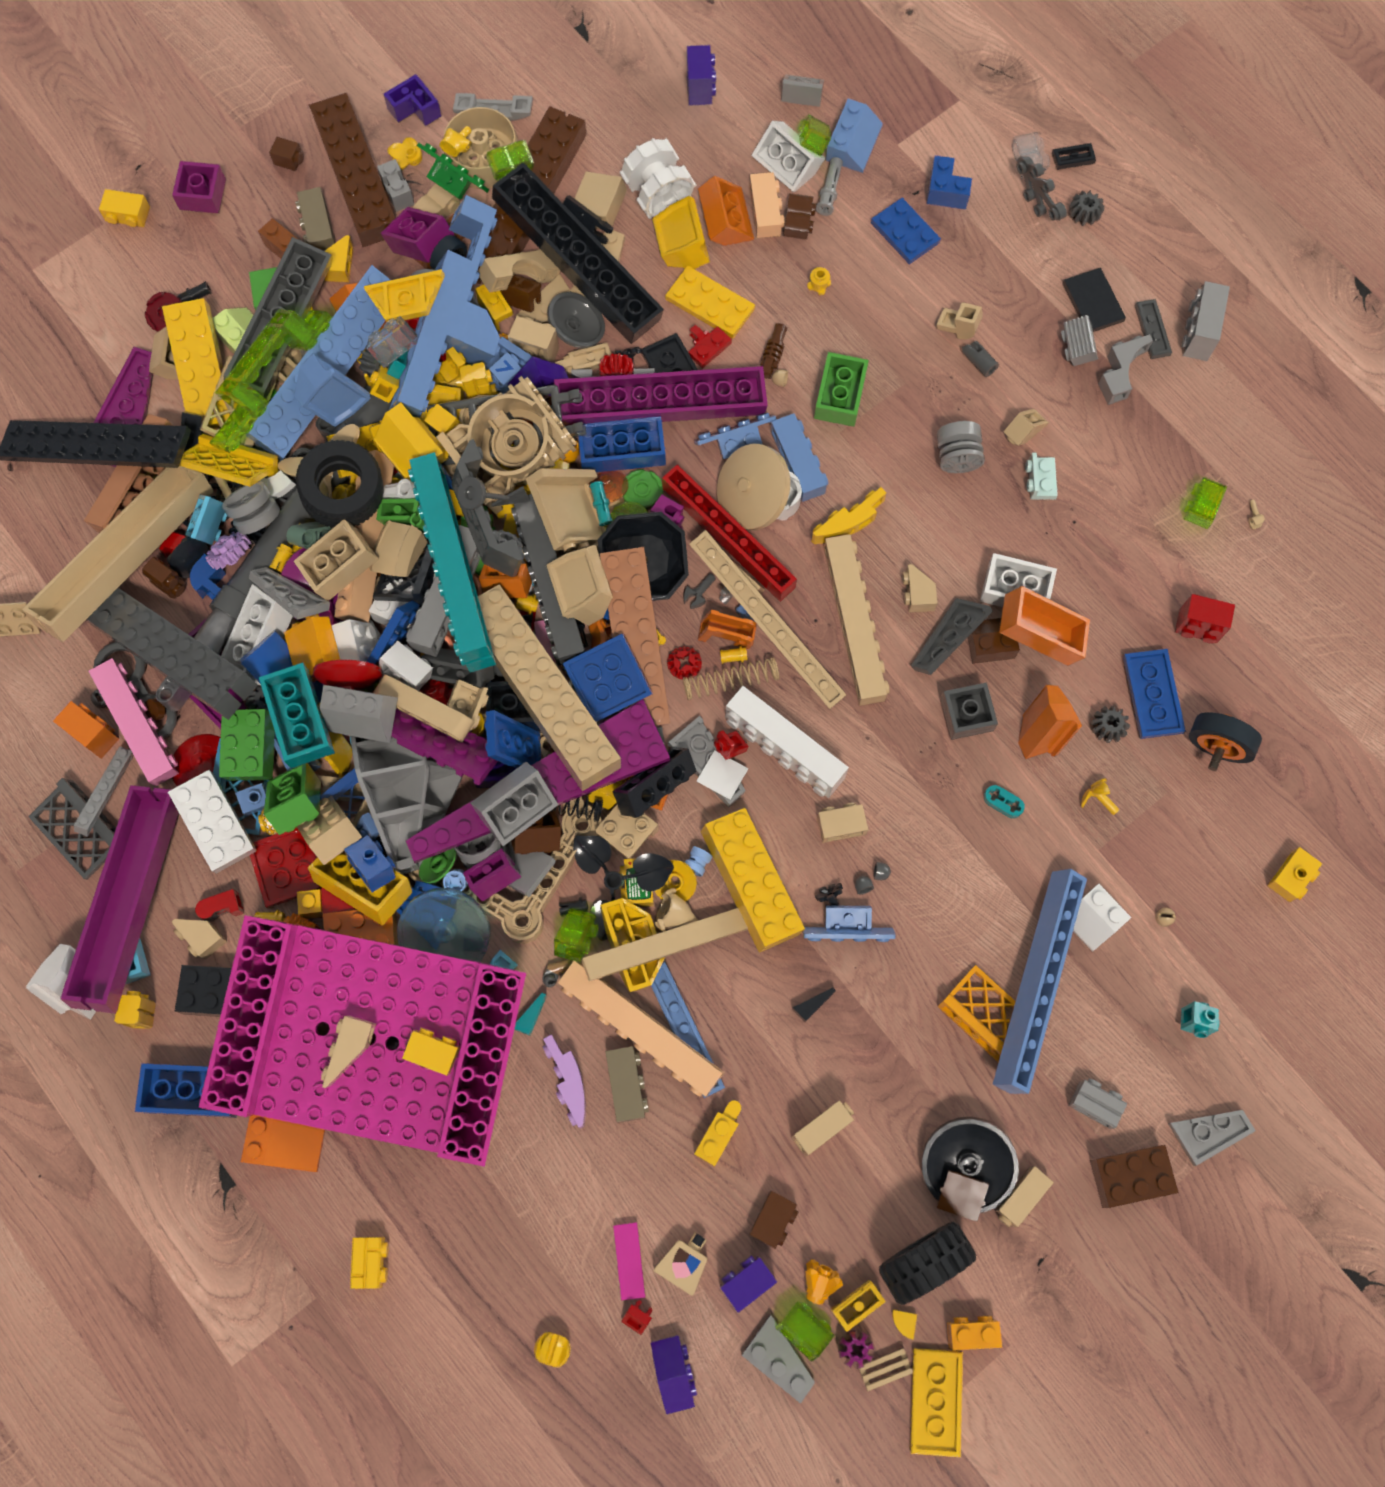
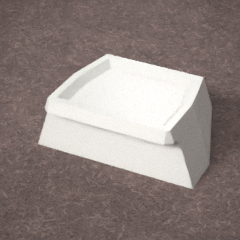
(51, 978)

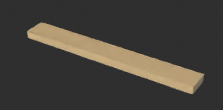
(663, 944)

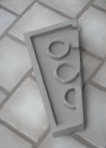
(289, 595)
(701, 746)

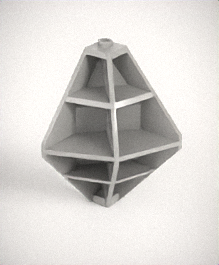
(402, 793)

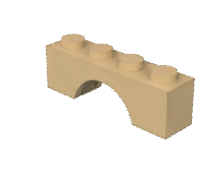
(498, 271)

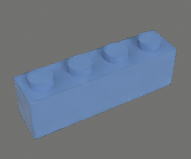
(798, 455)

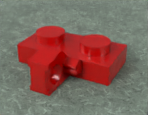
(707, 344)

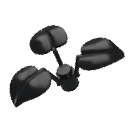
(594, 851)

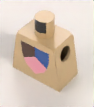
(684, 1264)

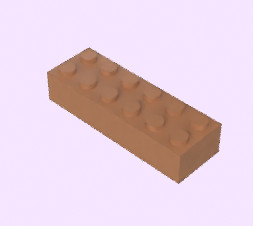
(122, 487)

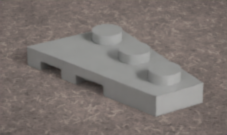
(1211, 1134)

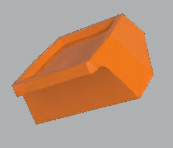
(1048, 723)

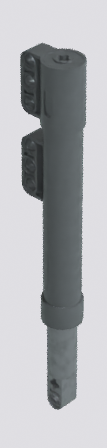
(232, 596)

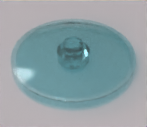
(445, 924)

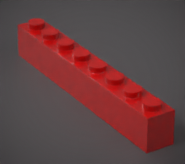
(729, 533)

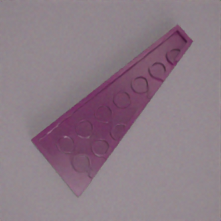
(465, 757)

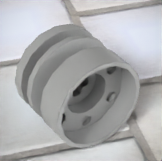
(960, 447)
(479, 849)

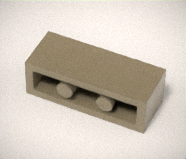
(315, 218)
(626, 1084)

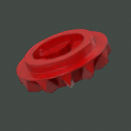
(688, 670)

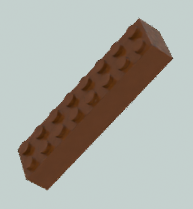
(353, 167)

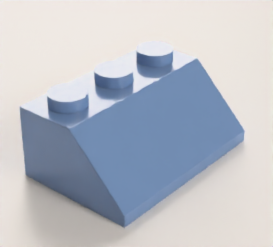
(854, 135)

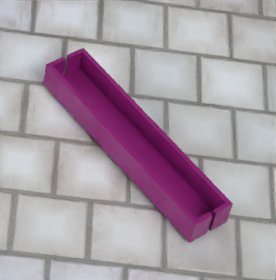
(121, 901)

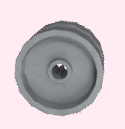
(251, 508)

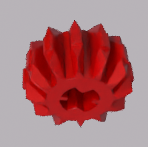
(616, 365)

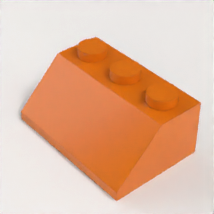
(725, 212)

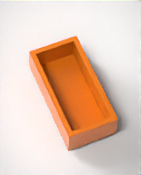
(1044, 626)

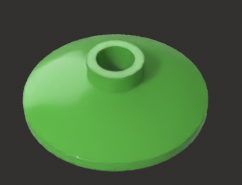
(437, 866)

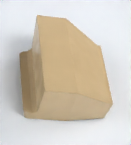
(581, 585)

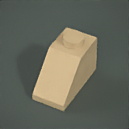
(1025, 427)

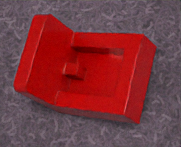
(730, 744)

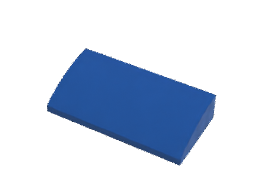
(271, 656)

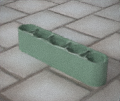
(306, 534)

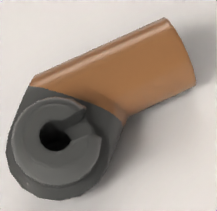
(553, 971)

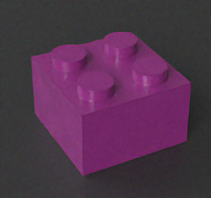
(199, 187)

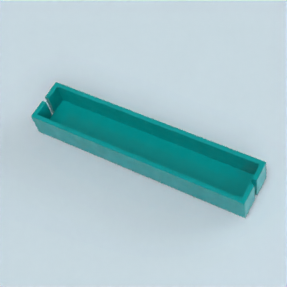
(451, 563)

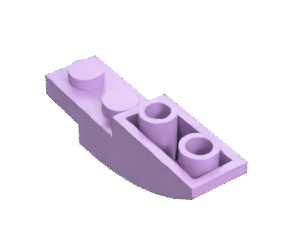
(572, 1089)

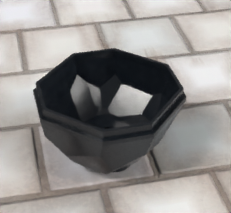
(662, 543)

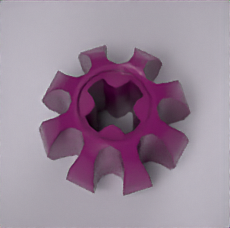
(863, 1349)

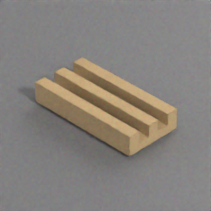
(904, 1362)

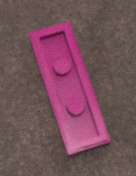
(629, 1261)

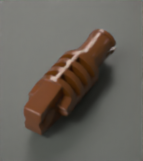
(773, 350)

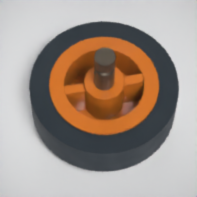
(1225, 738)

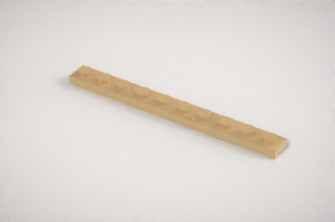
(767, 619)

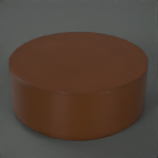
(155, 709)

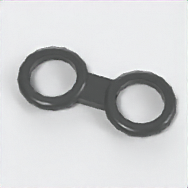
(136, 679)

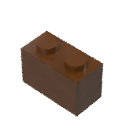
(774, 1219)

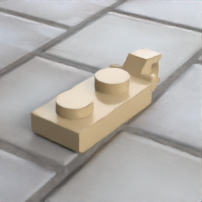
(585, 358)

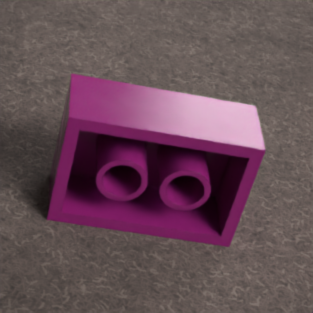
(415, 233)

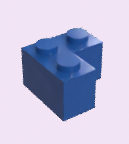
(946, 188)

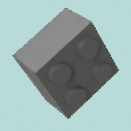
(968, 711)

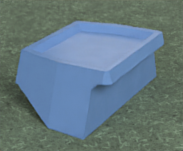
(328, 391)

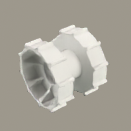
(655, 174)

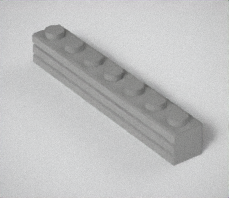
(103, 791)

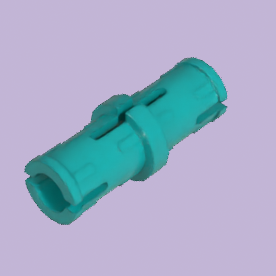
(601, 503)

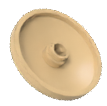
(754, 486)

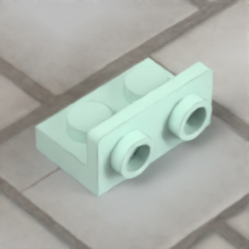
(1042, 478)

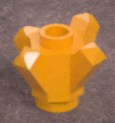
(821, 1282)

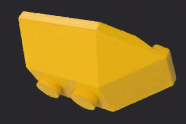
(627, 924)

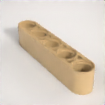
(426, 708)

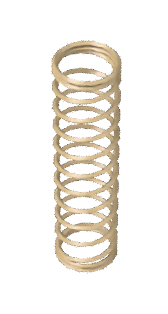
(687, 684)

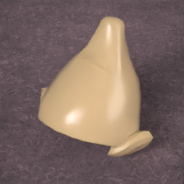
(673, 912)

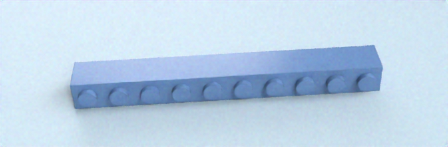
(1040, 982)

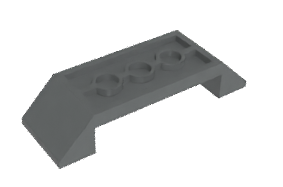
(503, 556)

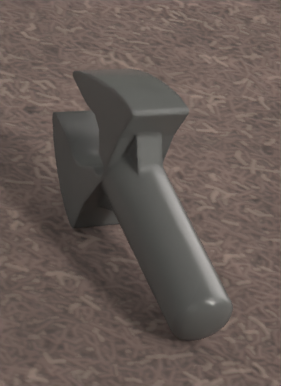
(698, 592)

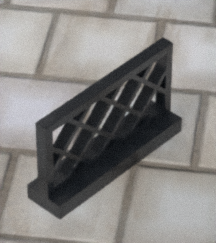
(420, 582)

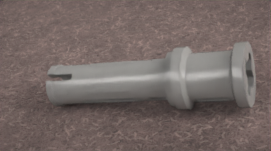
(828, 193)

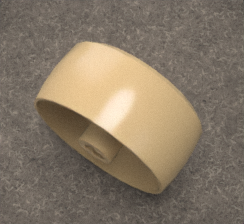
(488, 129)

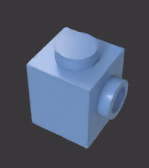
(252, 799)

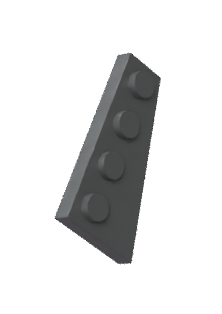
(950, 633)

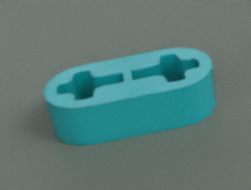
(1000, 805)

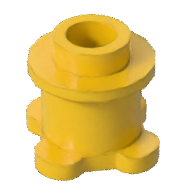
(819, 280)
(526, 604)

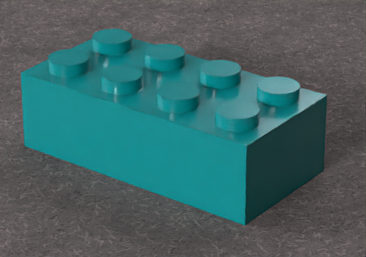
(296, 715)

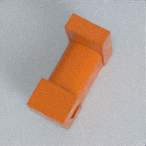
(727, 627)

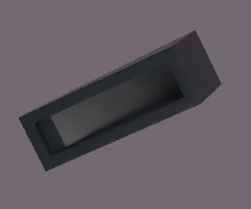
(809, 1007)

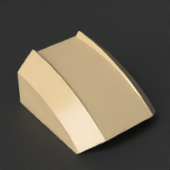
(398, 549)

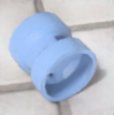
(698, 860)
(453, 882)

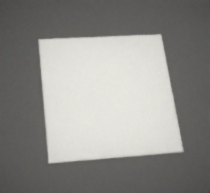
(722, 775)

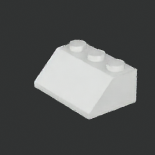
(782, 154)

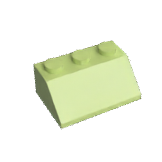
(231, 326)

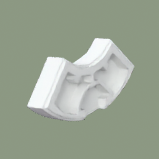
(278, 484)

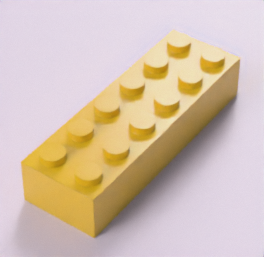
(195, 355)
(752, 880)

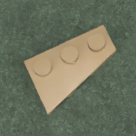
(554, 288)

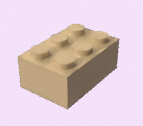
(335, 560)
(329, 831)

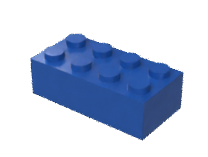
(623, 444)
(173, 1090)

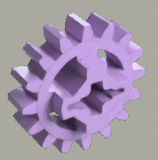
(227, 550)

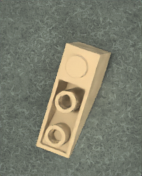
(351, 1043)

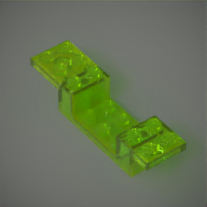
(235, 390)

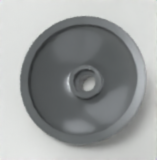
(576, 320)

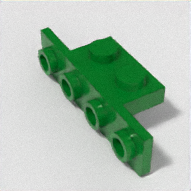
(448, 176)

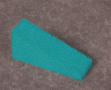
(397, 366)
(528, 1019)

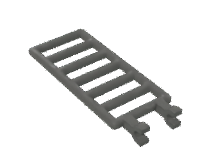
(557, 398)

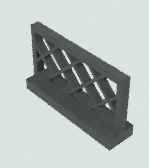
(78, 799)

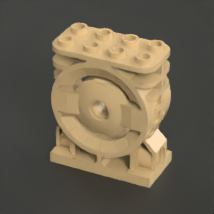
(522, 402)

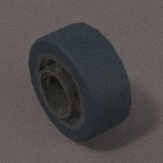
(447, 243)

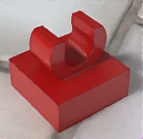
(637, 1319)

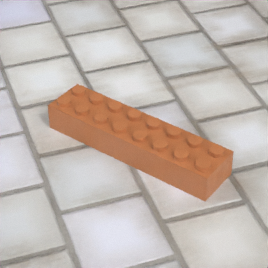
(633, 616)

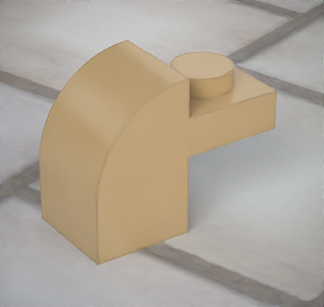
(961, 322)

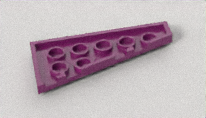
(130, 393)

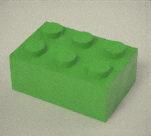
(841, 389)
(247, 746)
(292, 798)

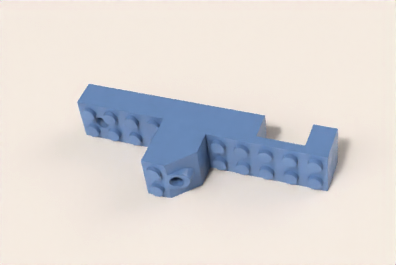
(452, 317)

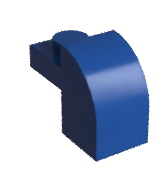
(204, 578)

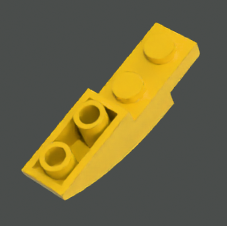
(851, 521)

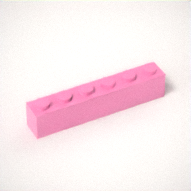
(134, 722)

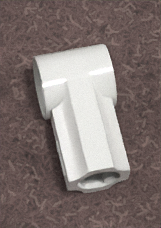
(400, 490)

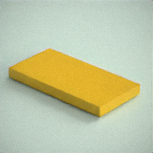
(936, 1402)

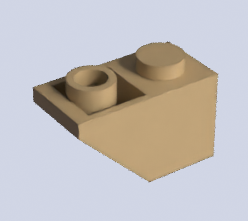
(921, 590)
(201, 936)

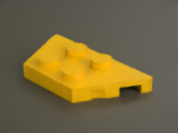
(406, 296)

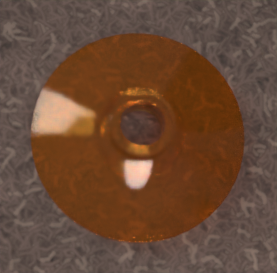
(614, 484)

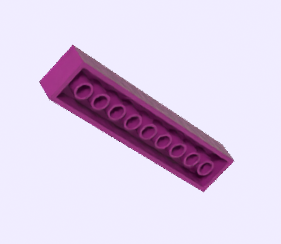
(668, 395)

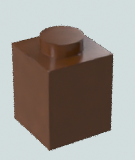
(286, 154)

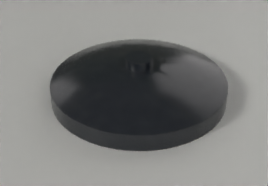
(974, 1150)

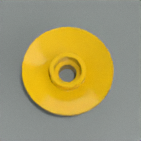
(687, 884)

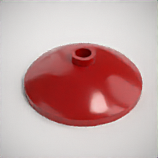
(347, 674)

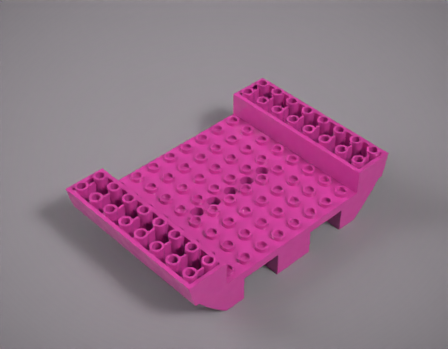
(297, 976)

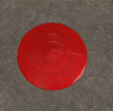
(195, 757)

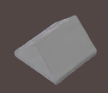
(802, 90)

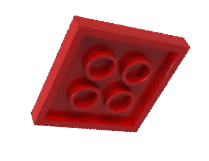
(283, 867)

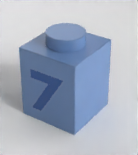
(505, 368)

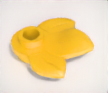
(406, 152)

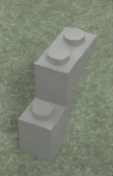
(1115, 382)

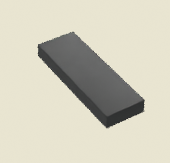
(1152, 324)

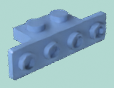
(734, 438)
(848, 923)

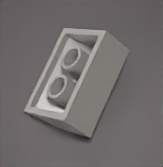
(358, 713)
(514, 803)

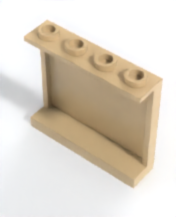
(566, 507)

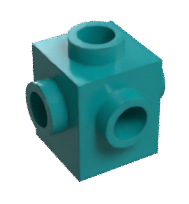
(1200, 1019)

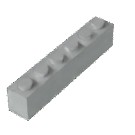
(431, 621)

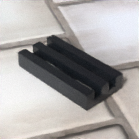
(1075, 158)

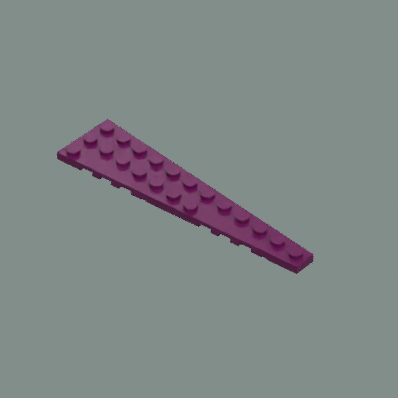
(630, 734)

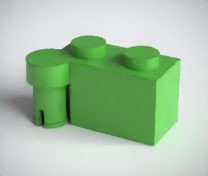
(400, 511)

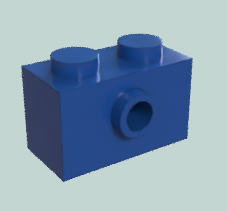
(370, 863)

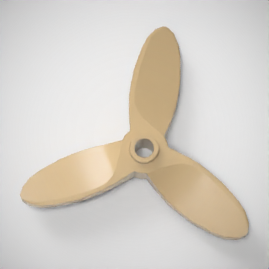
(290, 465)

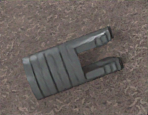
(980, 358)

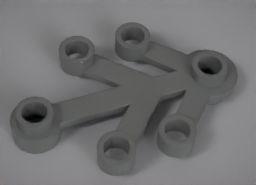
(1041, 189)

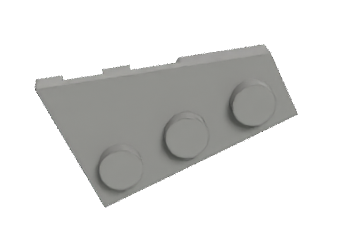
(778, 1360)

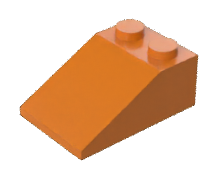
(282, 1144)

